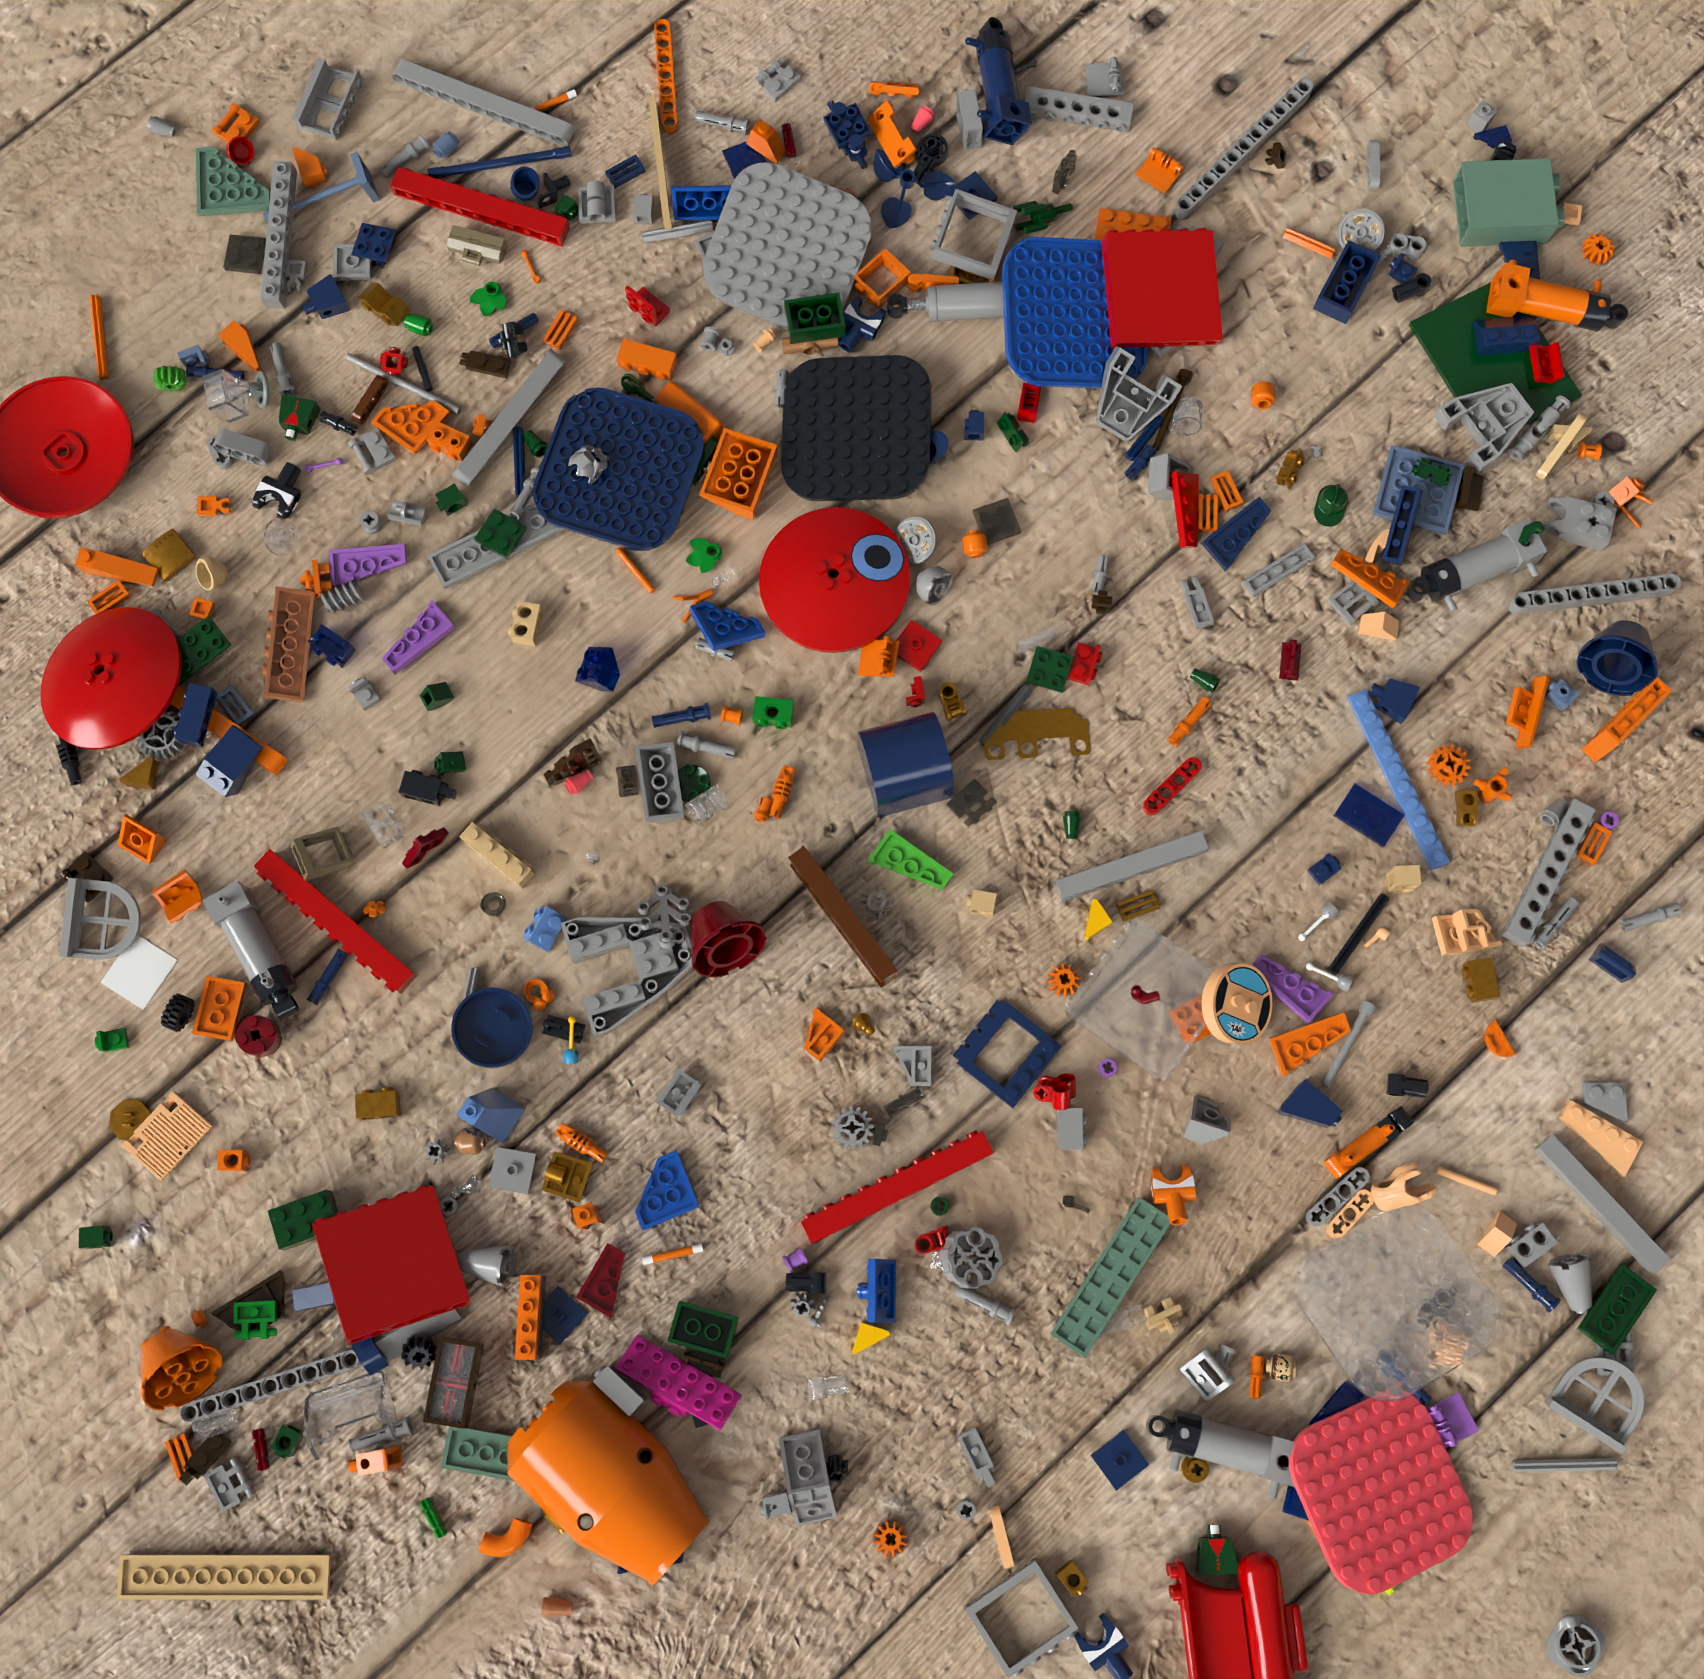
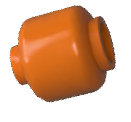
(1263, 395)
(975, 544)

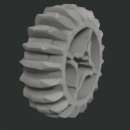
(148, 739)

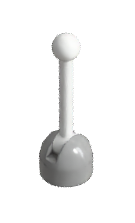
(1328, 911)
(1343, 982)

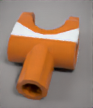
(1174, 1193)

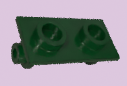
(1009, 425)
(1439, 474)

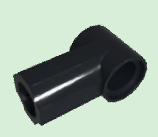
(1411, 288)
(1401, 1085)
(811, 1283)

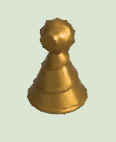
(862, 1022)

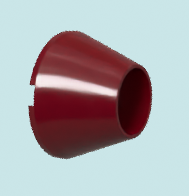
(724, 939)

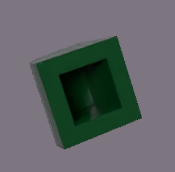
(436, 696)

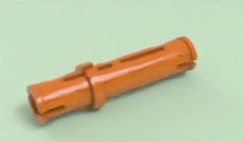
(1184, 727)

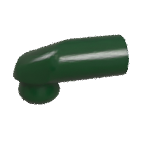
(1534, 527)

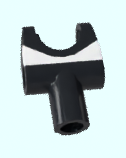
(279, 490)

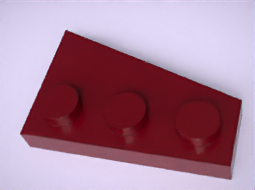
(602, 1282)

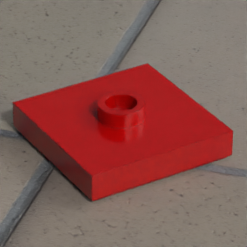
(917, 645)

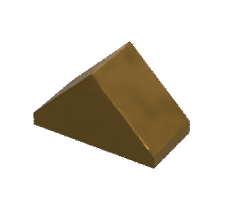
(143, 775)

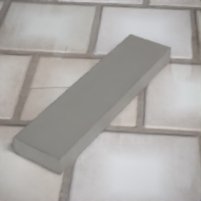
(1278, 570)

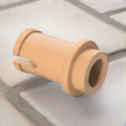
(767, 337)

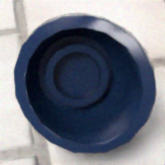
(524, 183)

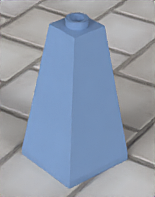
(491, 1113)

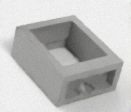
(968, 121)
(619, 1389)

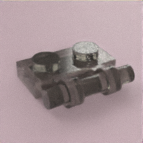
(1064, 170)
(969, 797)

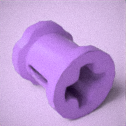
(795, 1259)

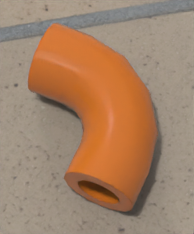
(508, 1543)

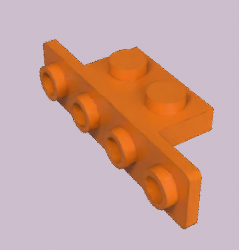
(1526, 710)

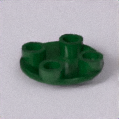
(693, 781)

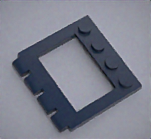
(1028, 1070)

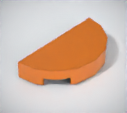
(1497, 1041)

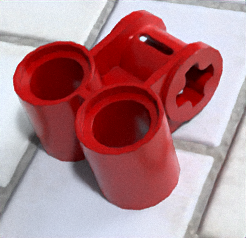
(1057, 1090)

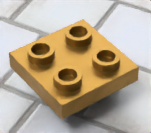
(567, 1177)

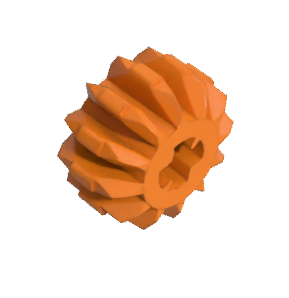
(1598, 249)
(1057, 981)
(890, 1529)

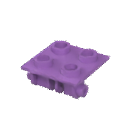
(1452, 1420)

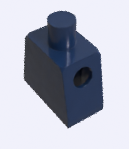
(325, 299)
(1395, 698)

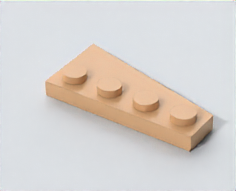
(1611, 1142)

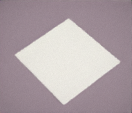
(139, 972)

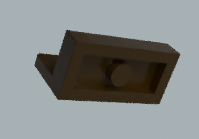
(1469, 490)

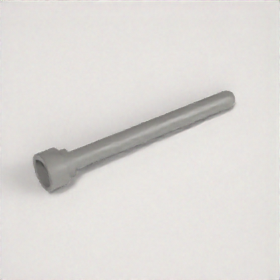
(1366, 1009)

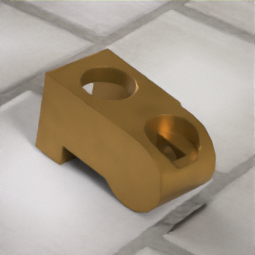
(1466, 807)

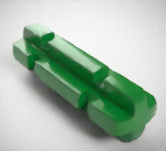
(433, 1518)

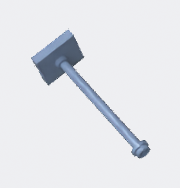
(363, 178)

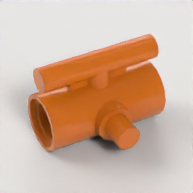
(1493, 788)

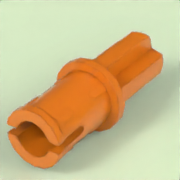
(1256, 1375)

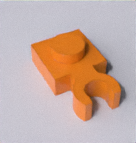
(211, 505)

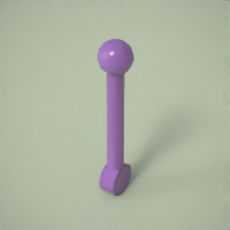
(308, 468)

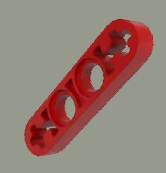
(1172, 786)

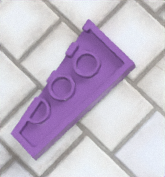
(362, 562)
(425, 632)
(1298, 994)

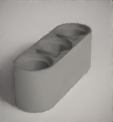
(241, 447)

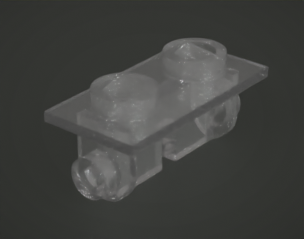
(214, 1425)

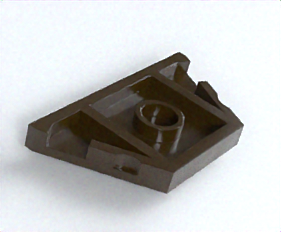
(267, 1290)

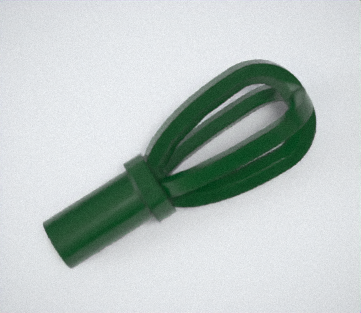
(641, 392)

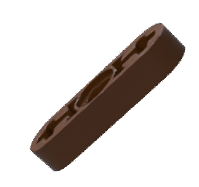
(369, 399)

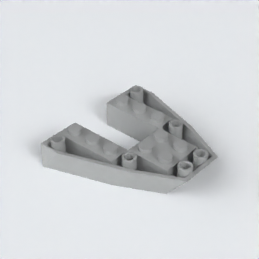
(655, 965)

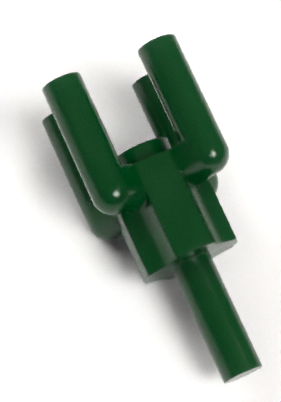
(1039, 215)

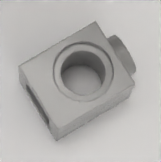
(1481, 117)
(643, 209)

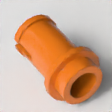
(762, 810)

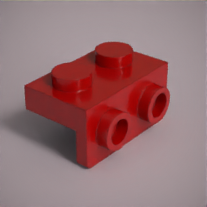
(1546, 363)

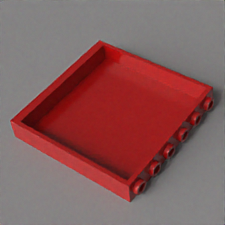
(1161, 288)
(390, 1264)

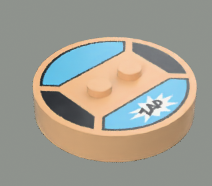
(1237, 1003)

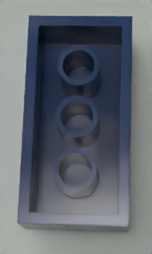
(1347, 282)

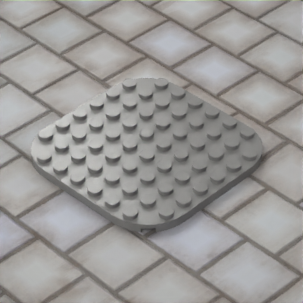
(784, 242)

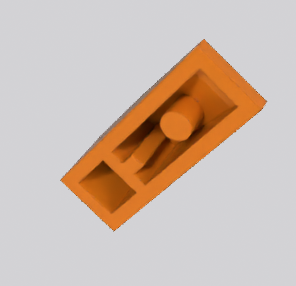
(240, 343)

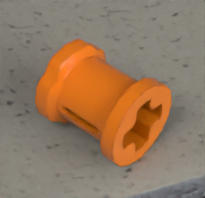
(1589, 451)
(731, 715)

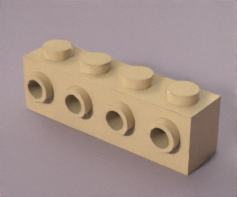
(497, 855)

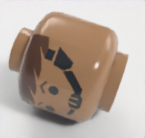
(470, 1141)

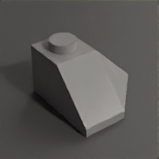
(1205, 1121)

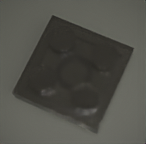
(245, 254)
(997, 521)

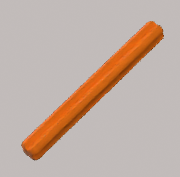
(99, 337)

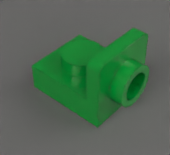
(111, 1040)

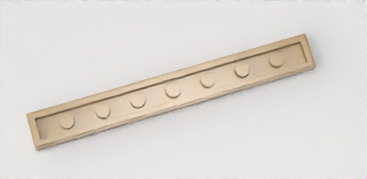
(660, 163)

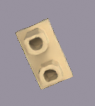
(1166, 1319)

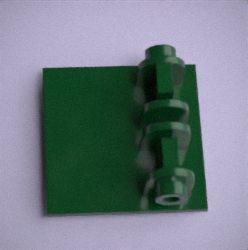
(1049, 669)

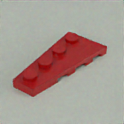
(1185, 495)

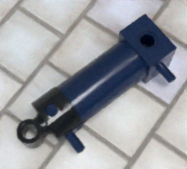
(1005, 114)

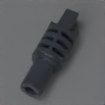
(69, 761)

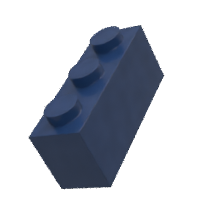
(195, 715)

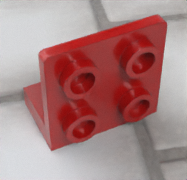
(647, 305)

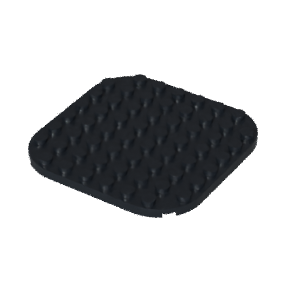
(856, 428)

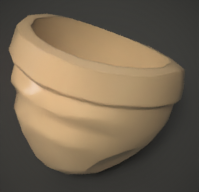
(210, 572)

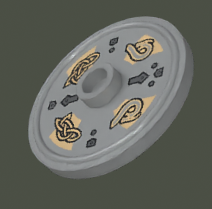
(1362, 228)
(917, 539)

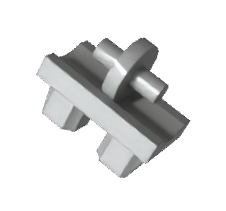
(407, 513)

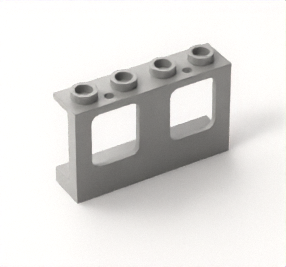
(316, 98)

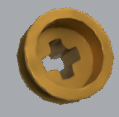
(1188, 1464)

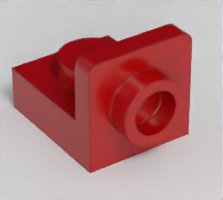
(918, 690)

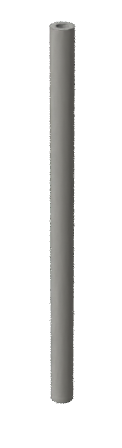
(394, 379)

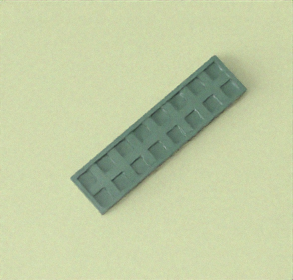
(1111, 1277)

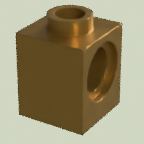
(1063, 1574)

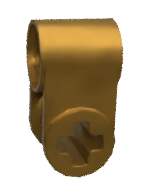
(951, 705)

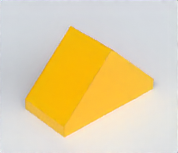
(1097, 920)
(867, 1336)

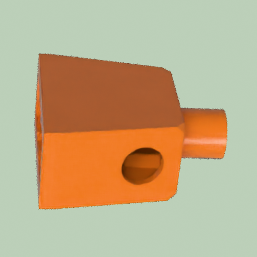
(376, 1461)

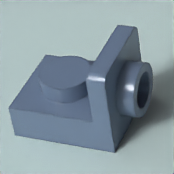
(193, 355)

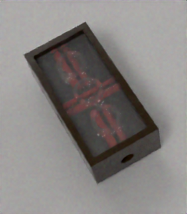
(453, 1382)

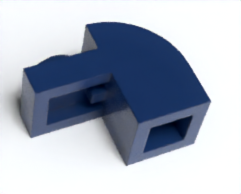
(370, 1355)

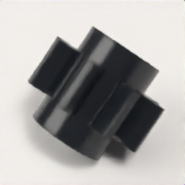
(836, 1468)

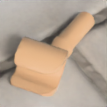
(1381, 933)

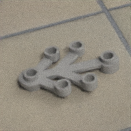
(662, 894)

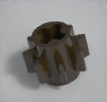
(1101, 602)

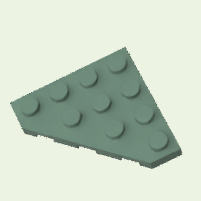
(225, 187)

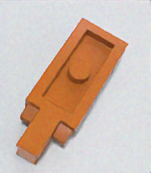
(894, 88)

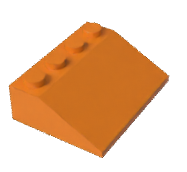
(739, 473)

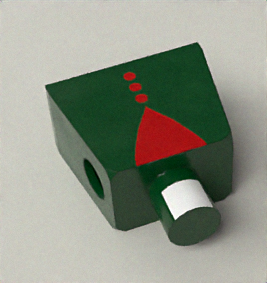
(297, 415)
(1215, 1553)

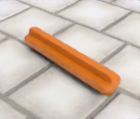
(1309, 243)

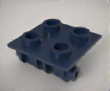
(374, 243)

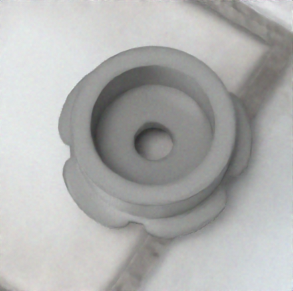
(726, 351)

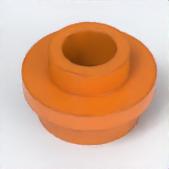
(199, 1318)

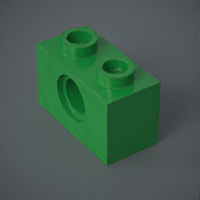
(764, 705)

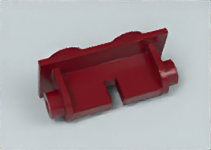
(1290, 660)

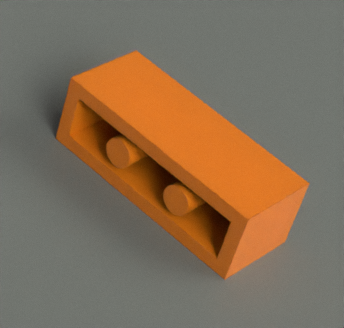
(647, 360)

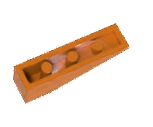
(115, 567)

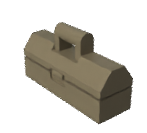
(478, 244)

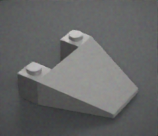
(1125, 403)
(1491, 419)

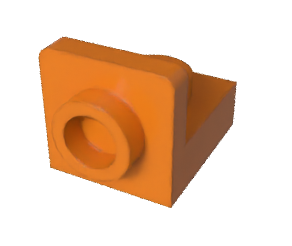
(480, 425)

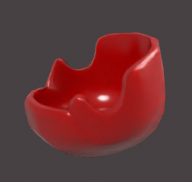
(240, 150)

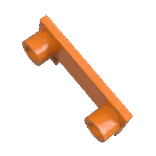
(891, 140)

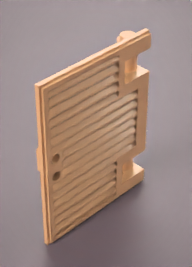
(167, 1135)

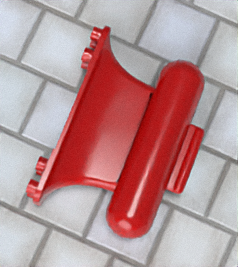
(1242, 1629)

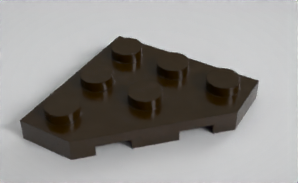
(579, 758)

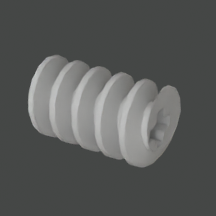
(342, 597)

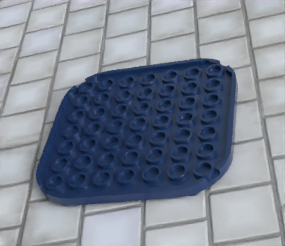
(647, 474)

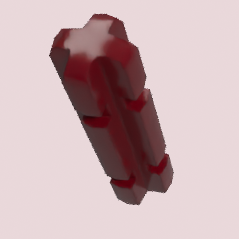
(788, 140)
(260, 1449)

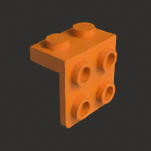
(178, 896)

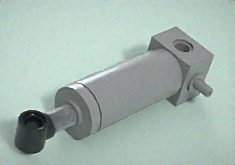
(953, 302)

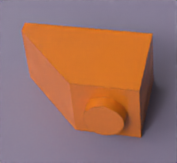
(766, 141)
(310, 168)

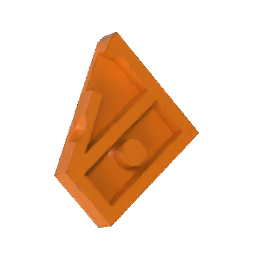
(822, 1035)

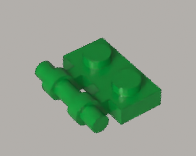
(254, 1313)

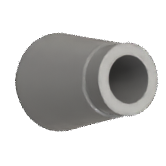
(160, 127)
(1554, 812)

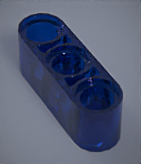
(1344, 1397)

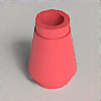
(922, 119)
(577, 782)

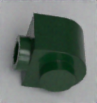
(567, 207)

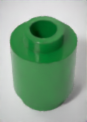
(418, 324)

